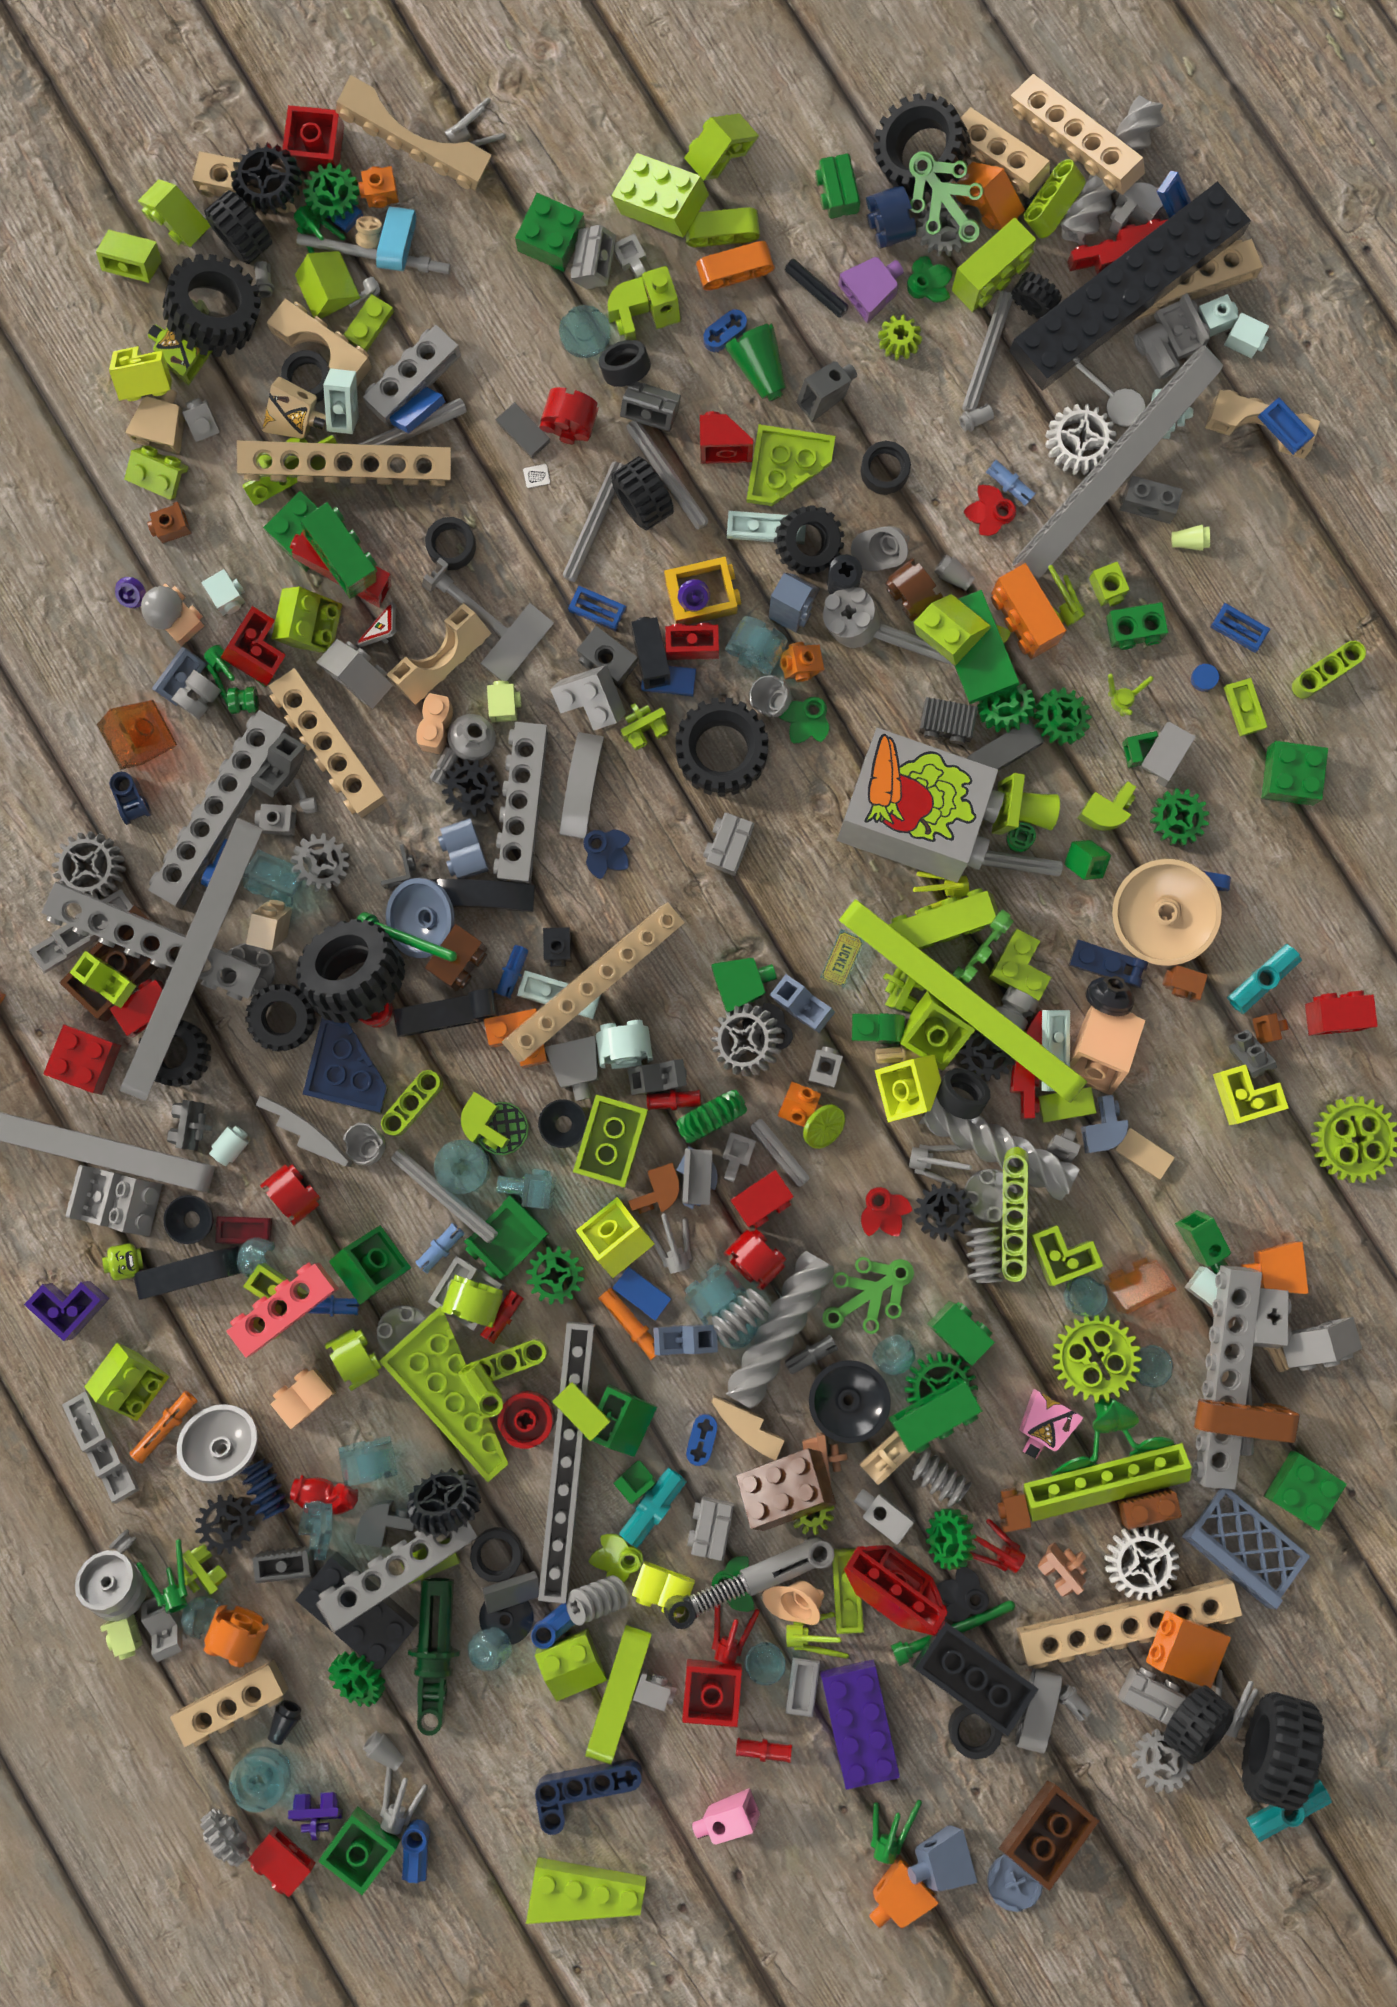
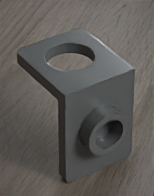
(409, 865)

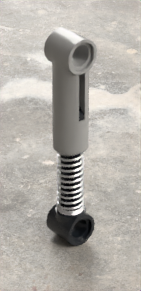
(751, 1580)

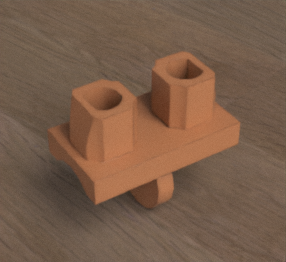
(819, 1443)
(1067, 1565)

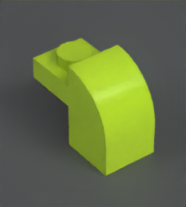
(625, 302)
(1107, 815)
(103, 979)
(475, 1121)

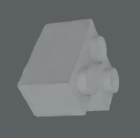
(352, 669)
(593, 691)
(1323, 1344)

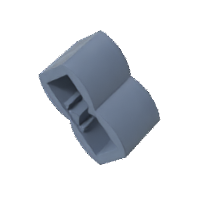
(463, 849)

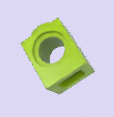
(1113, 574)

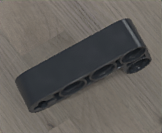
(446, 1013)
(187, 1273)

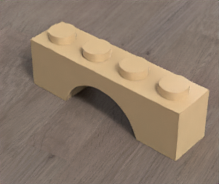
(295, 326)
(1233, 411)
(463, 635)

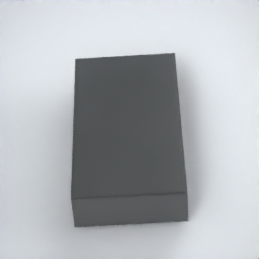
(523, 430)
(511, 1592)

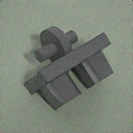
(1252, 1054)
(190, 1125)

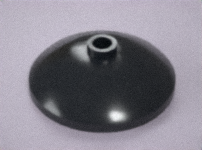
(854, 1421)

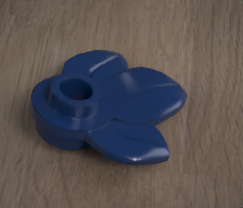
(610, 853)

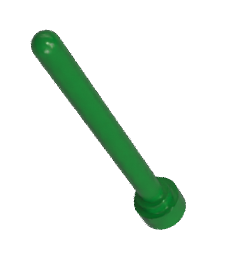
(411, 940)
(905, 1651)

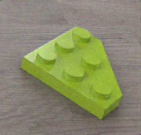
(785, 462)

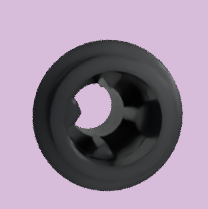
(283, 1722)

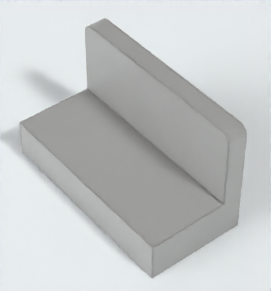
(1167, 752)
(697, 1176)

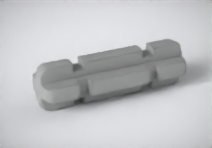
(444, 764)

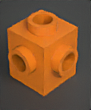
(378, 186)
(801, 661)
(799, 1104)

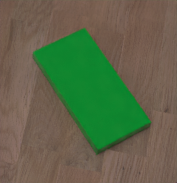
(986, 666)

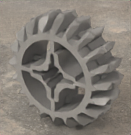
(95, 859)
(732, 1056)

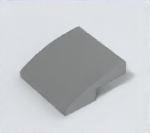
(464, 1269)

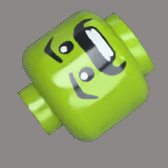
(122, 1261)

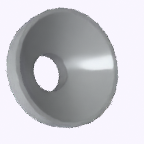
(466, 746)

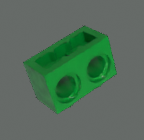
(1134, 619)

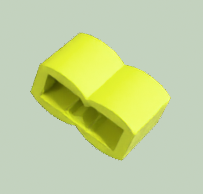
(658, 1584)

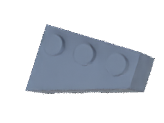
(792, 601)

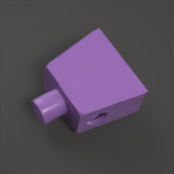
(870, 286)

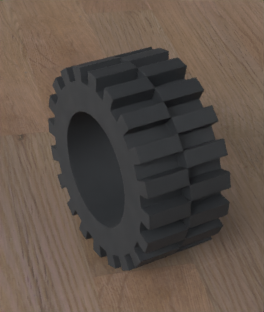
(909, 120)
(204, 330)
(728, 715)

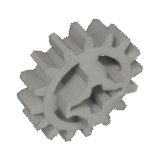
(946, 238)
(329, 867)
(1169, 1771)
(225, 1837)

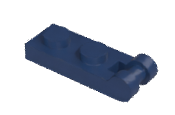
(1107, 963)

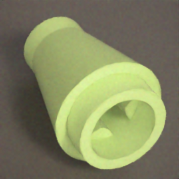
(1192, 538)

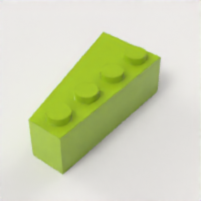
(949, 920)
(582, 1892)

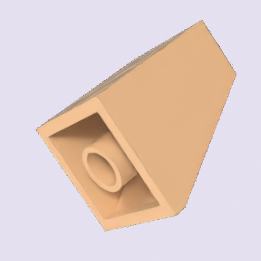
(1105, 1049)

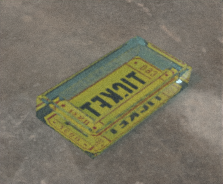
(842, 958)

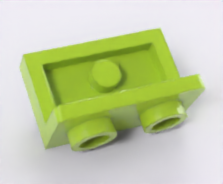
(155, 471)

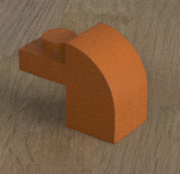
(665, 1187)

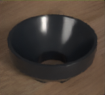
(1110, 996)
(552, 1113)
(175, 1219)

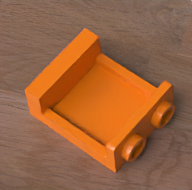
(1188, 1650)

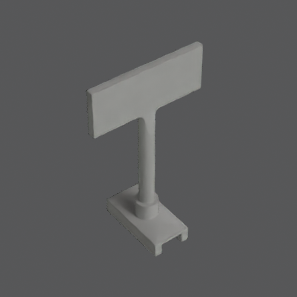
(515, 641)

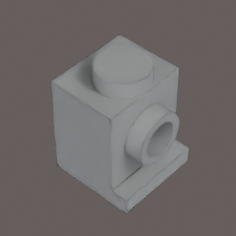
(285, 820)
(828, 1078)
(654, 1690)

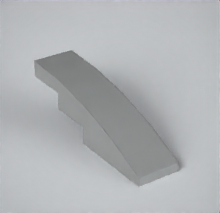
(67, 943)
(311, 1137)
(101, 1447)

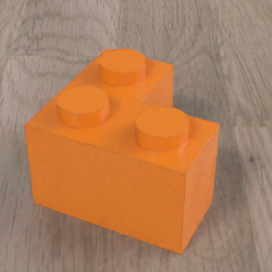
(999, 201)
(502, 1026)

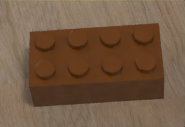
(134, 968)

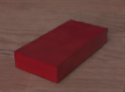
(240, 1229)

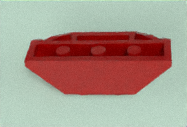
(896, 1588)

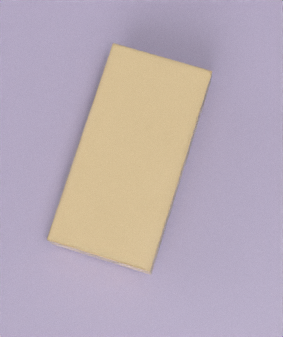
(1144, 1154)

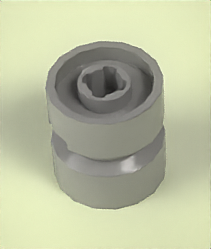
(202, 687)
(1017, 1006)

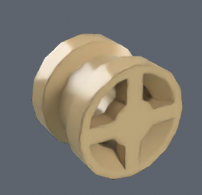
(368, 232)

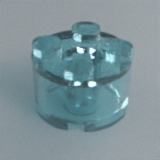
(756, 645)
(446, 1167)
(713, 1292)
(367, 1461)
(245, 1783)

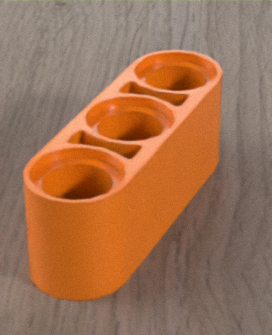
(735, 265)

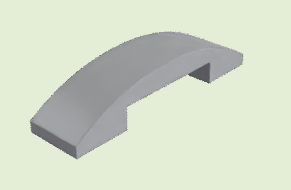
(581, 785)

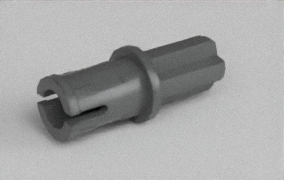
(811, 1354)

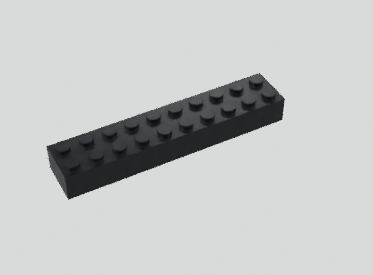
(1129, 286)

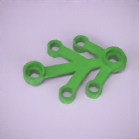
(942, 193)
(999, 925)
(872, 1291)

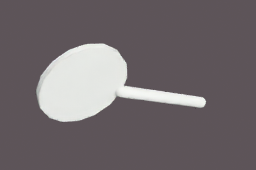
(1123, 405)

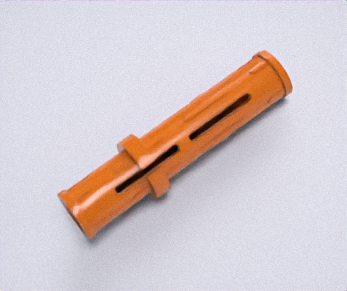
(629, 1322)
(184, 1403)

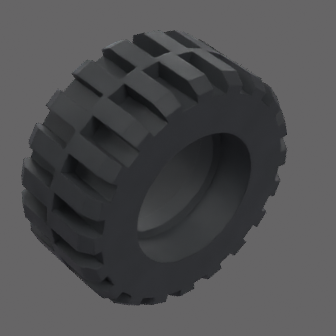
(363, 991)
(1282, 1751)

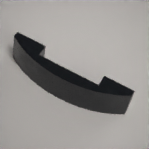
(489, 894)

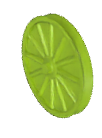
(824, 1126)

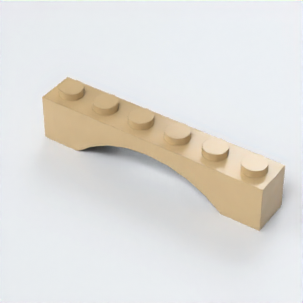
(458, 160)

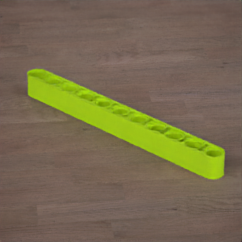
(963, 1001)

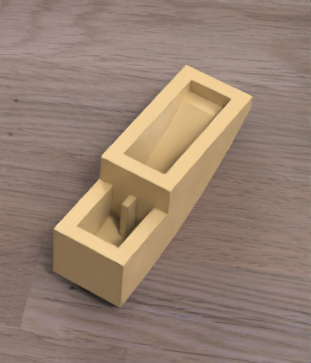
(748, 1427)

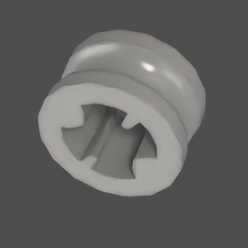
(123, 1542)

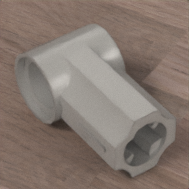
(1154, 344)

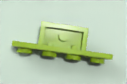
(265, 488)

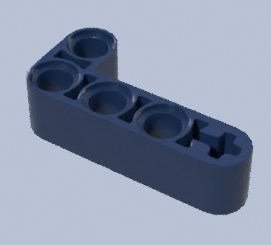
(590, 1789)

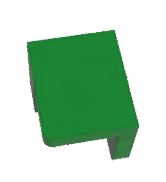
(1138, 747)
(1087, 859)
(635, 1481)

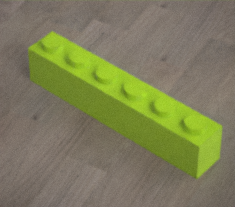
(1107, 1482)

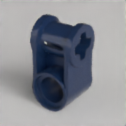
(130, 802)

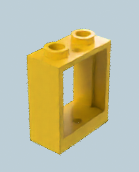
(706, 613)

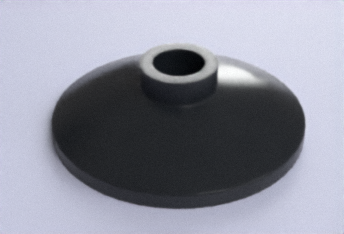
(520, 1620)

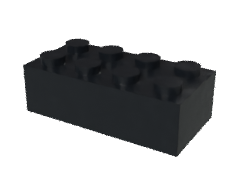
(372, 1634)
(975, 1678)

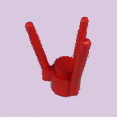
(1008, 1556)
(727, 1647)

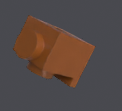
(174, 529)
(1185, 982)
(1014, 1510)

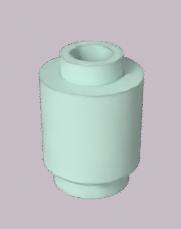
(229, 1145)

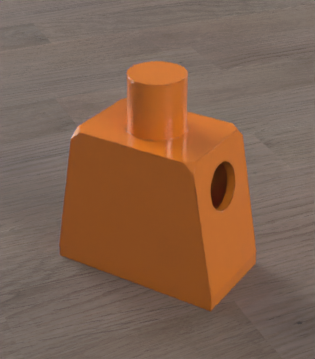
(1282, 1267)
(900, 1897)

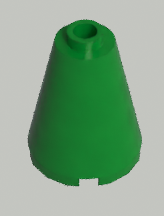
(759, 360)

